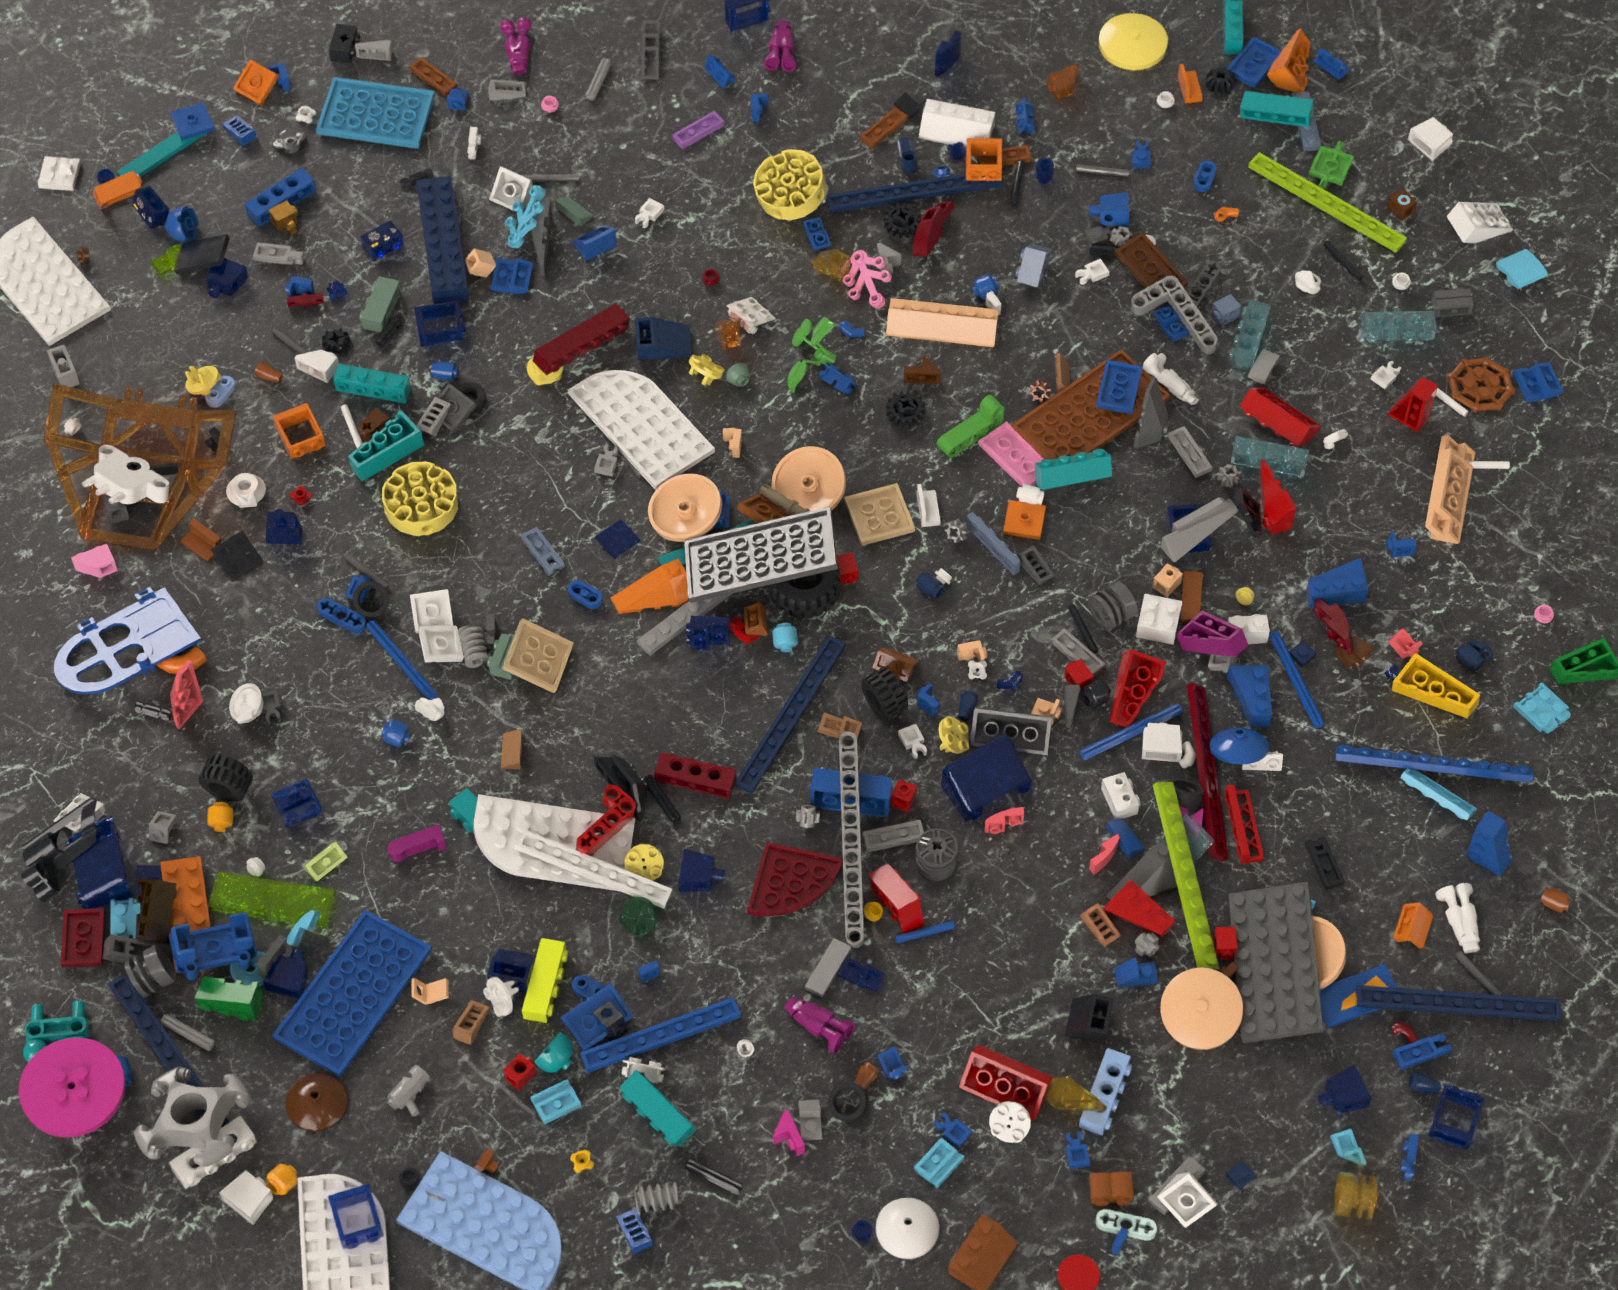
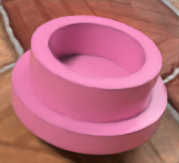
(549, 104)
(1544, 614)

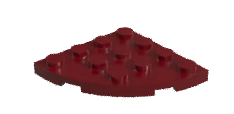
(791, 879)

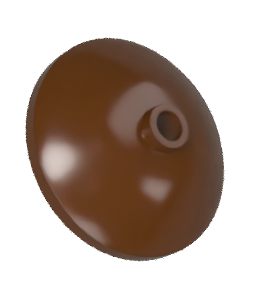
(319, 1112)

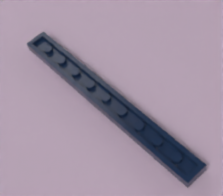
(906, 192)
(790, 714)
(1458, 1003)
(153, 1031)

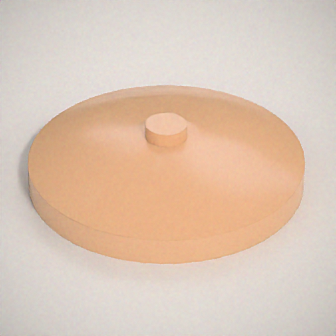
(810, 478)
(685, 507)
(1329, 951)
(1201, 1008)

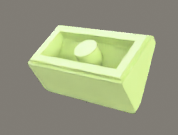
(325, 861)

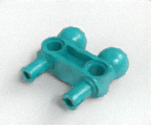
(53, 1029)

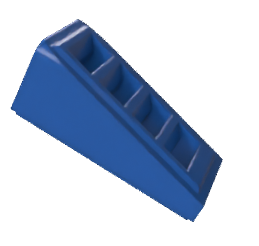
(245, 138)
(640, 1244)

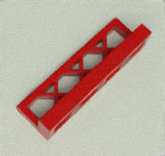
(1239, 826)

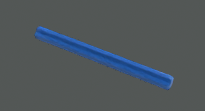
(401, 660)
(1297, 680)
(1129, 732)

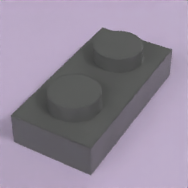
(275, 949)

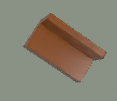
(201, 540)
(896, 662)

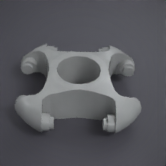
(185, 1099)

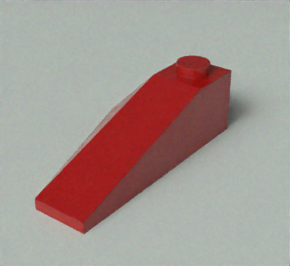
(1276, 503)
(1135, 682)

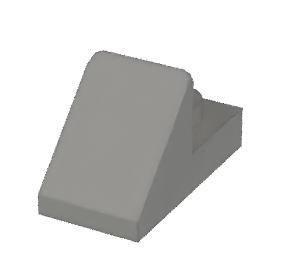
(890, 256)
(810, 1120)

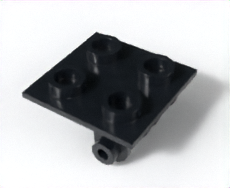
(236, 555)

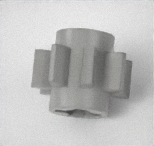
(1120, 236)
(1229, 475)
(960, 534)
(807, 816)
(1147, 944)

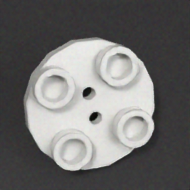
(500, 995)
(1019, 1124)

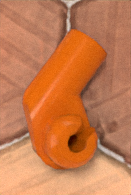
(1225, 212)

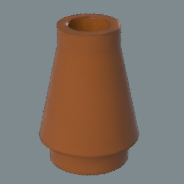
(267, 372)
(866, 1075)

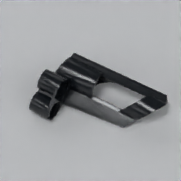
(44, 857)

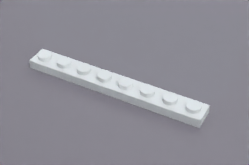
(593, 868)

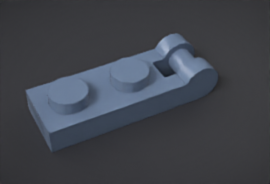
(542, 551)

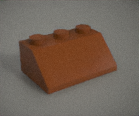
(982, 1254)

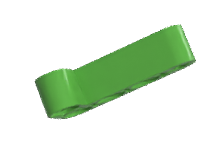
(974, 428)

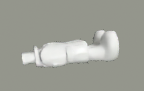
(1169, 378)
(1462, 918)

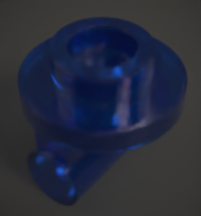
(336, 290)

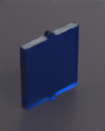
(617, 538)

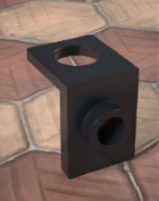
(908, 105)
(614, 1025)

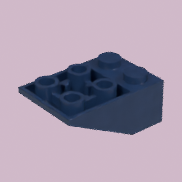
(661, 339)

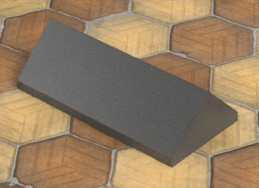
(1027, 731)

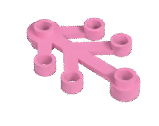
(866, 277)

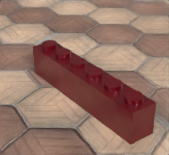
(581, 339)

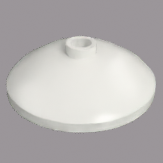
(907, 1240)

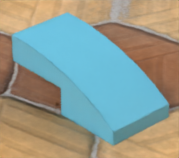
(307, 922)

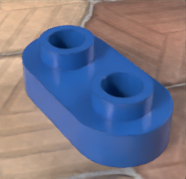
(1204, 176)
(586, 594)
(586, 991)

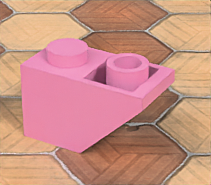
(95, 562)

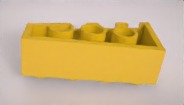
(1435, 687)

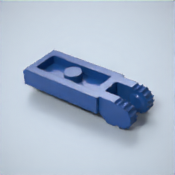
(1420, 1051)

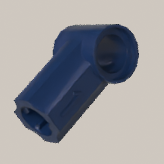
(907, 155)

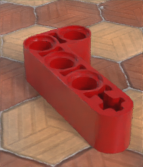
(602, 825)

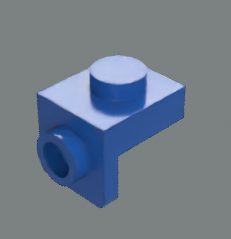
(891, 1063)

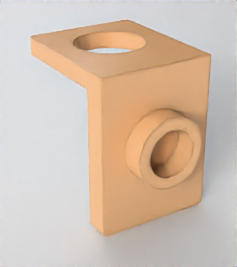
(430, 992)

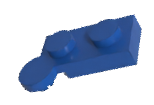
(1410, 1149)

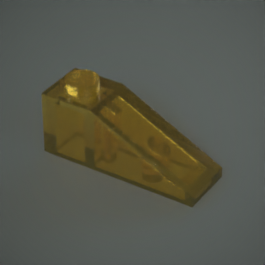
(1069, 1095)

